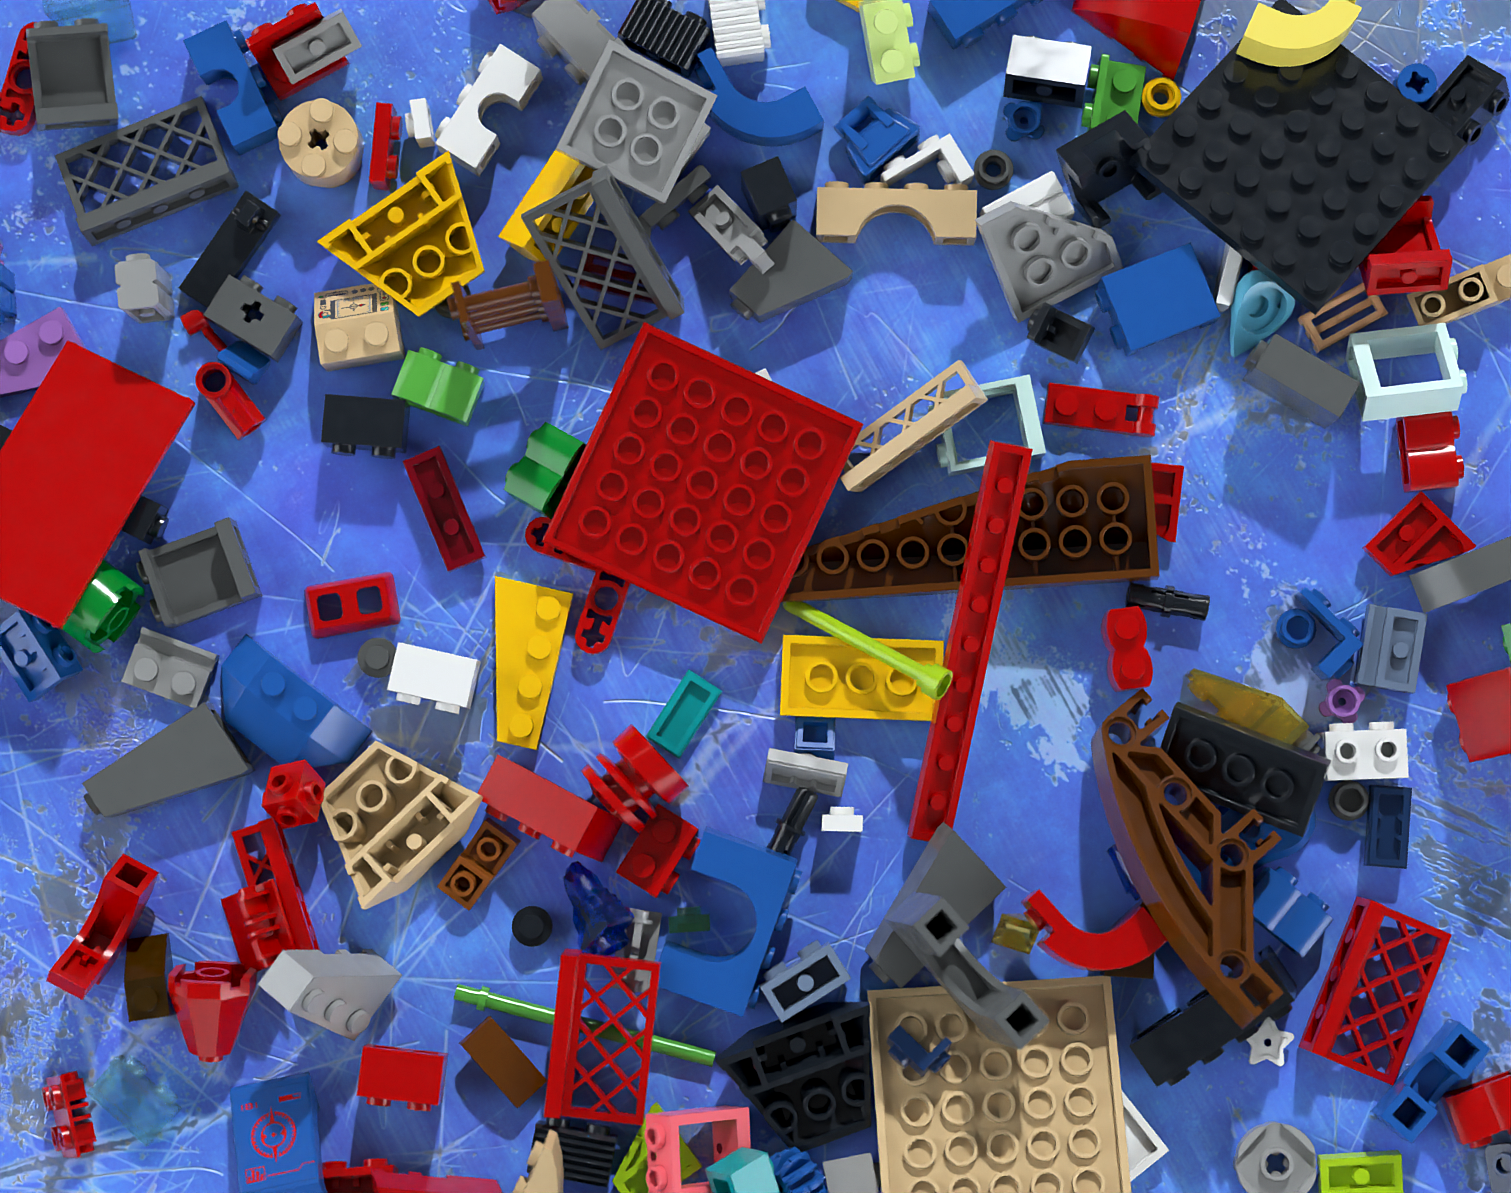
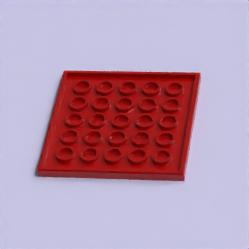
(702, 482)

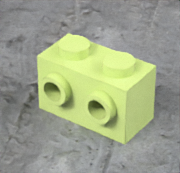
(887, 40)

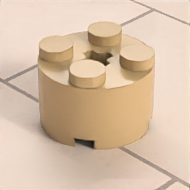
(308, 125)

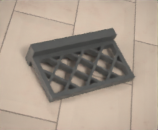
(149, 202)
(634, 242)

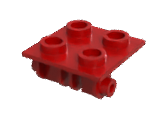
(258, 925)
(66, 1136)

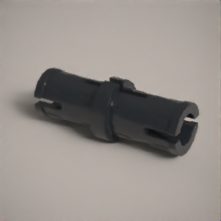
(1167, 601)

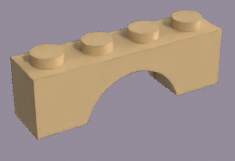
(945, 213)

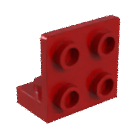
(269, 34)

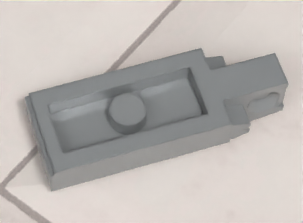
(731, 229)

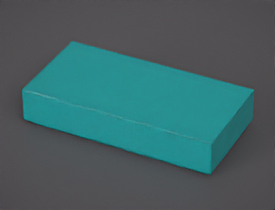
(683, 714)

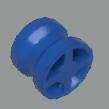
(1411, 89)

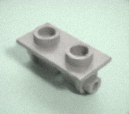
(643, 945)

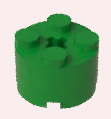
(104, 608)

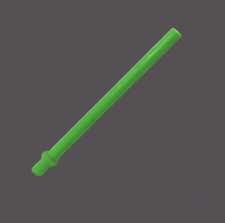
(485, 999)

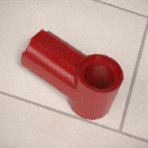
(230, 402)

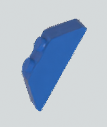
(286, 711)

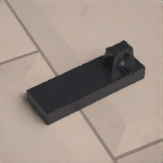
(230, 248)

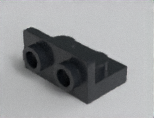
(1469, 99)

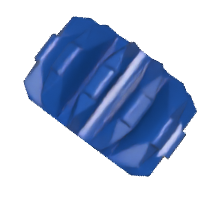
(797, 1173)

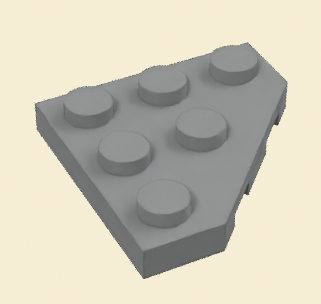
(1044, 256)

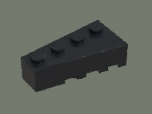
(1204, 1027)

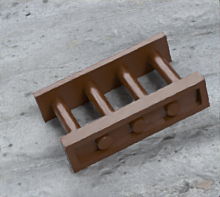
(509, 305)

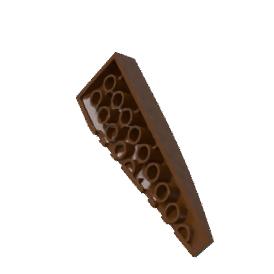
(1073, 528)

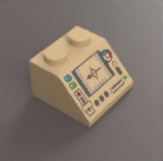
(357, 327)

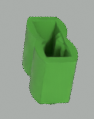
(439, 387)

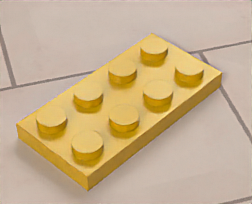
(840, 681)

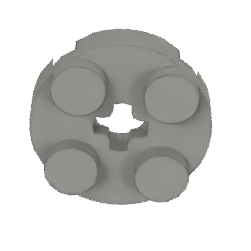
(1273, 1139)

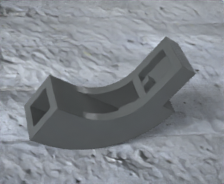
(1463, 575)

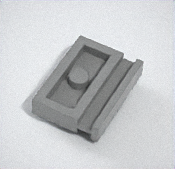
(170, 668)

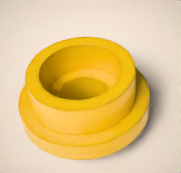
(1164, 86)

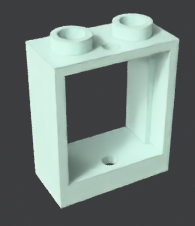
(1406, 399)
(1027, 417)

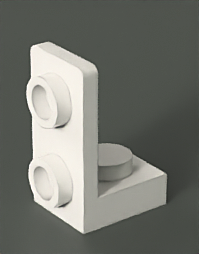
(951, 164)

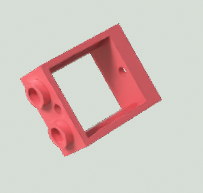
(729, 1131)

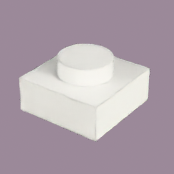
(420, 123)
(842, 820)

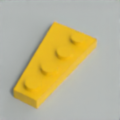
(528, 647)

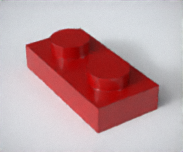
(383, 163)

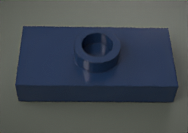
(1388, 826)

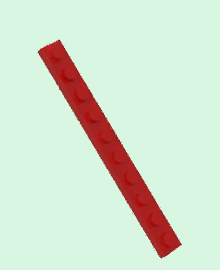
(970, 637)

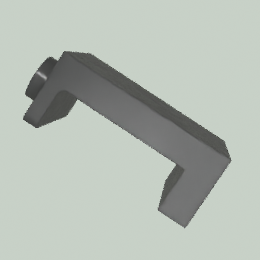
(71, 75)
(198, 574)

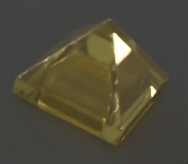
(1015, 933)

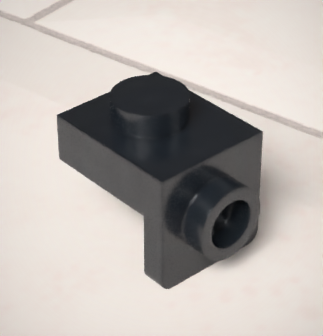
(1059, 332)

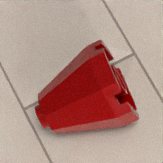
(211, 1005)

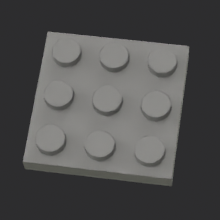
(636, 122)

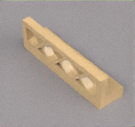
(914, 434)

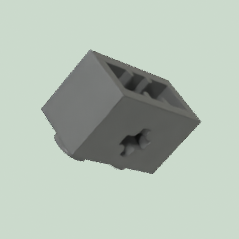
(231, 310)

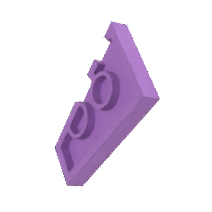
(33, 350)

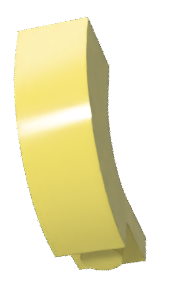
(1297, 39)

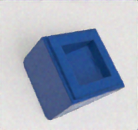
(244, 361)
(815, 736)

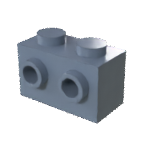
(804, 981)

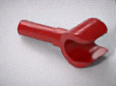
(196, 321)

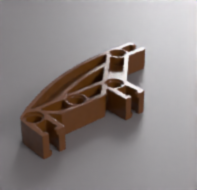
(1203, 925)

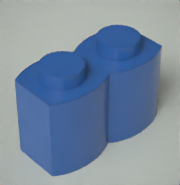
(1287, 912)

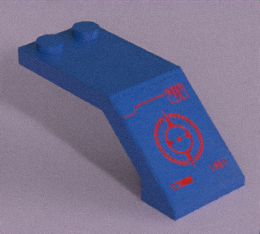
(277, 1136)

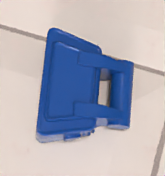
(878, 143)

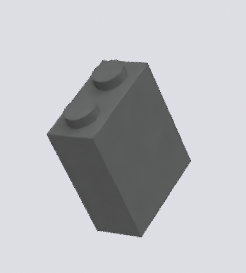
(1299, 380)

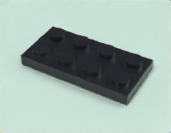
(1245, 768)

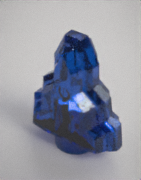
(596, 912)

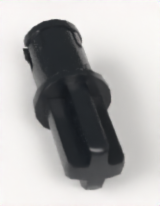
(793, 821)

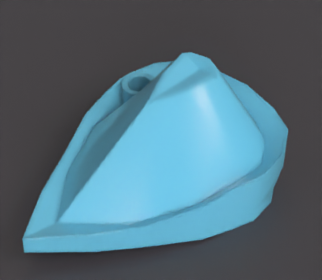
(1256, 311)

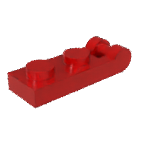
(1099, 410)

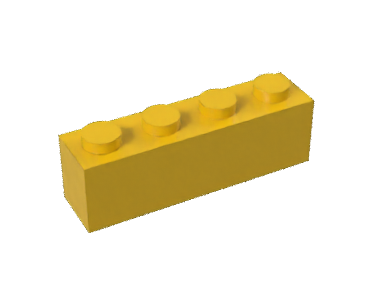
(555, 178)

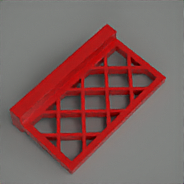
(1343, 977)
(567, 1031)

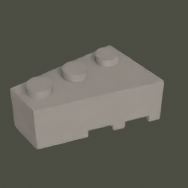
(573, 35)

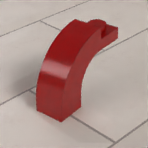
(107, 928)
(1120, 947)

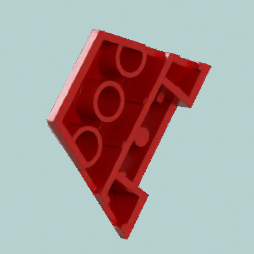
(1148, 28)

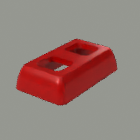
(352, 618)

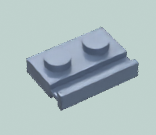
(1391, 648)

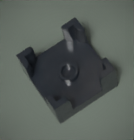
(1099, 166)

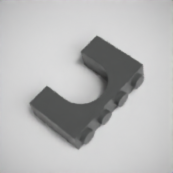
(933, 935)

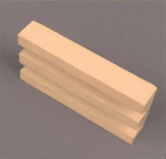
(1313, 332)

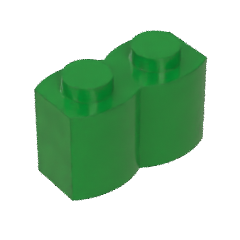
(545, 469)

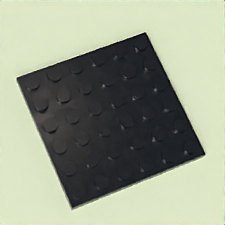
(1298, 163)

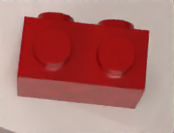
(402, 1075)

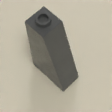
(174, 762)
(944, 870)

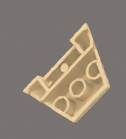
(394, 820)

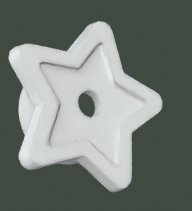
(1274, 1052)

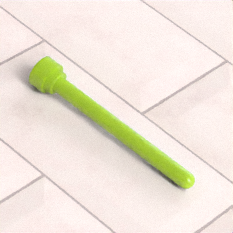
(932, 679)

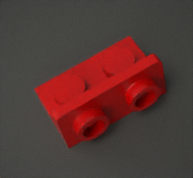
(658, 851)

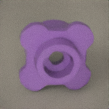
(1352, 695)

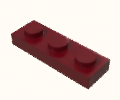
(444, 509)

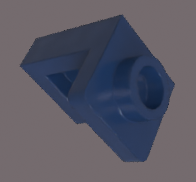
(908, 1051)

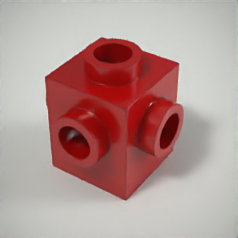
(293, 794)

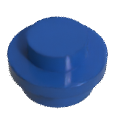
(1295, 628)

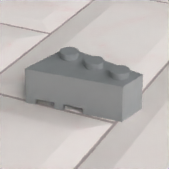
(331, 989)

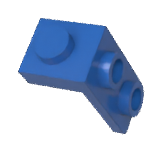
(1337, 659)

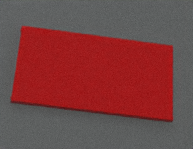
(77, 475)

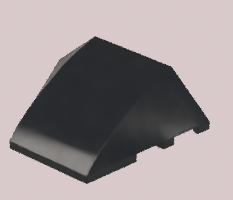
(807, 1073)

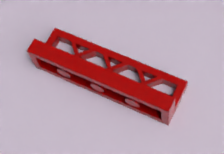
(285, 876)

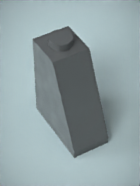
(800, 274)

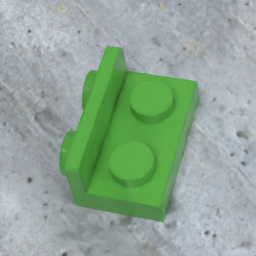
(1116, 89)

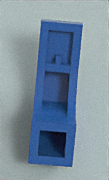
(753, 121)

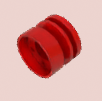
(634, 779)

